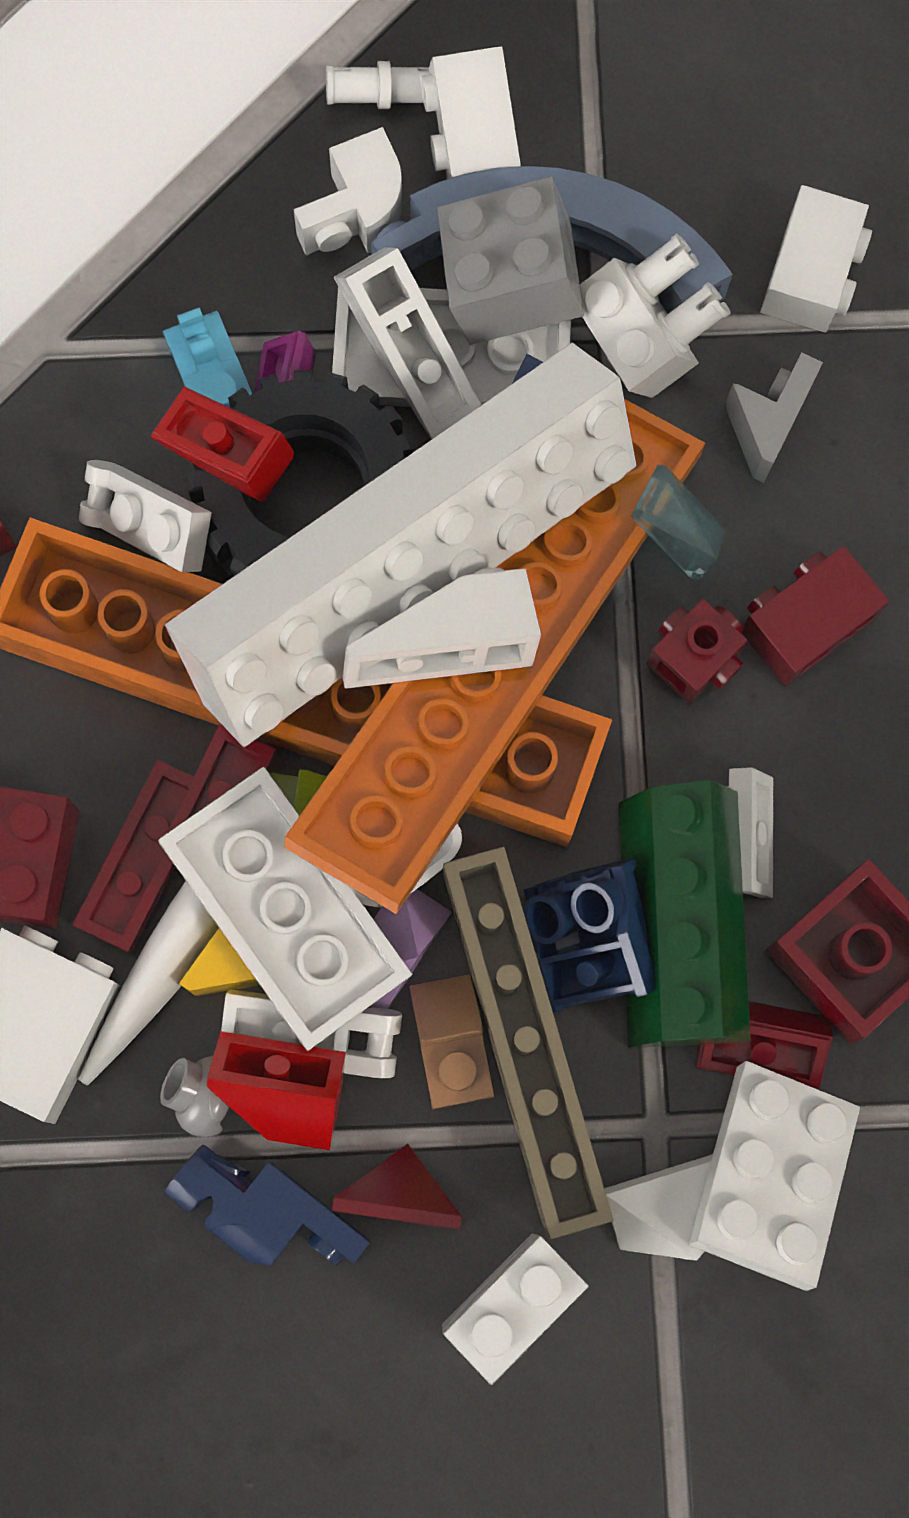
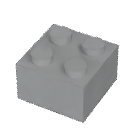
(510, 261)

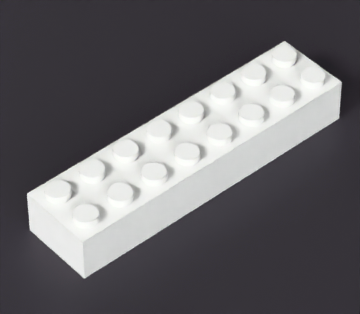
(437, 515)

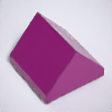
(284, 356)

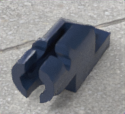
(261, 1214)

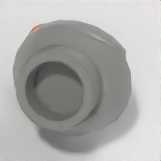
(194, 1104)

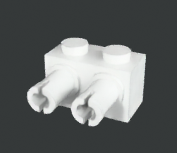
(632, 325)

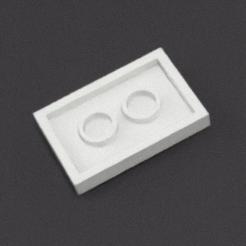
(775, 1176)

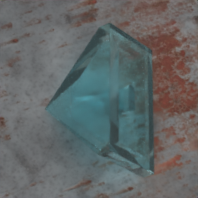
(679, 523)

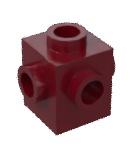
(698, 649)

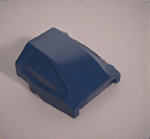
(590, 935)

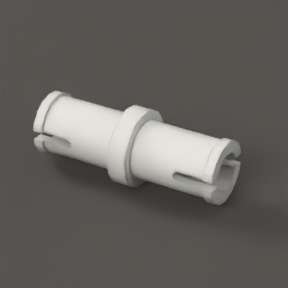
(375, 84)

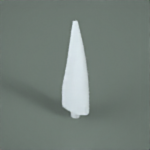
(154, 978)

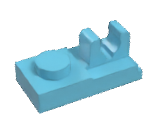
(205, 356)

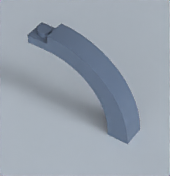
(602, 219)

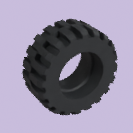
(311, 418)

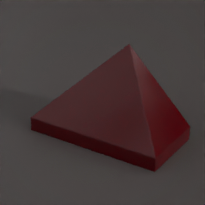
(399, 1191)

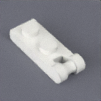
(145, 515)
(258, 1017)

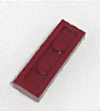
(136, 864)

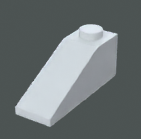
(408, 339)
(461, 629)

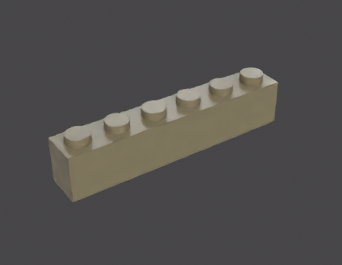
(526, 1044)

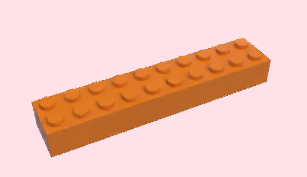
(105, 621)

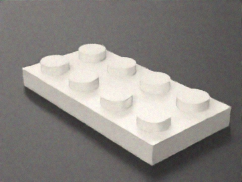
(487, 365)
(282, 915)

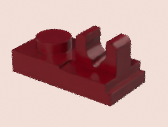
(222, 769)

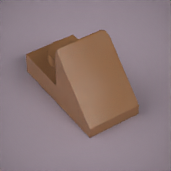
(451, 1041)

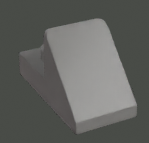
(765, 421)

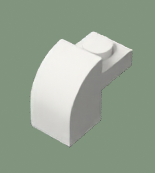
(366, 198)

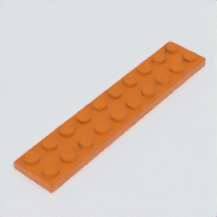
(440, 737)

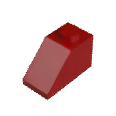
(279, 1087)

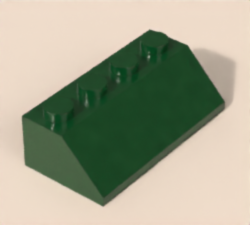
(693, 914)

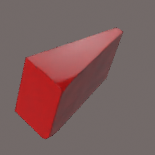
(225, 443)

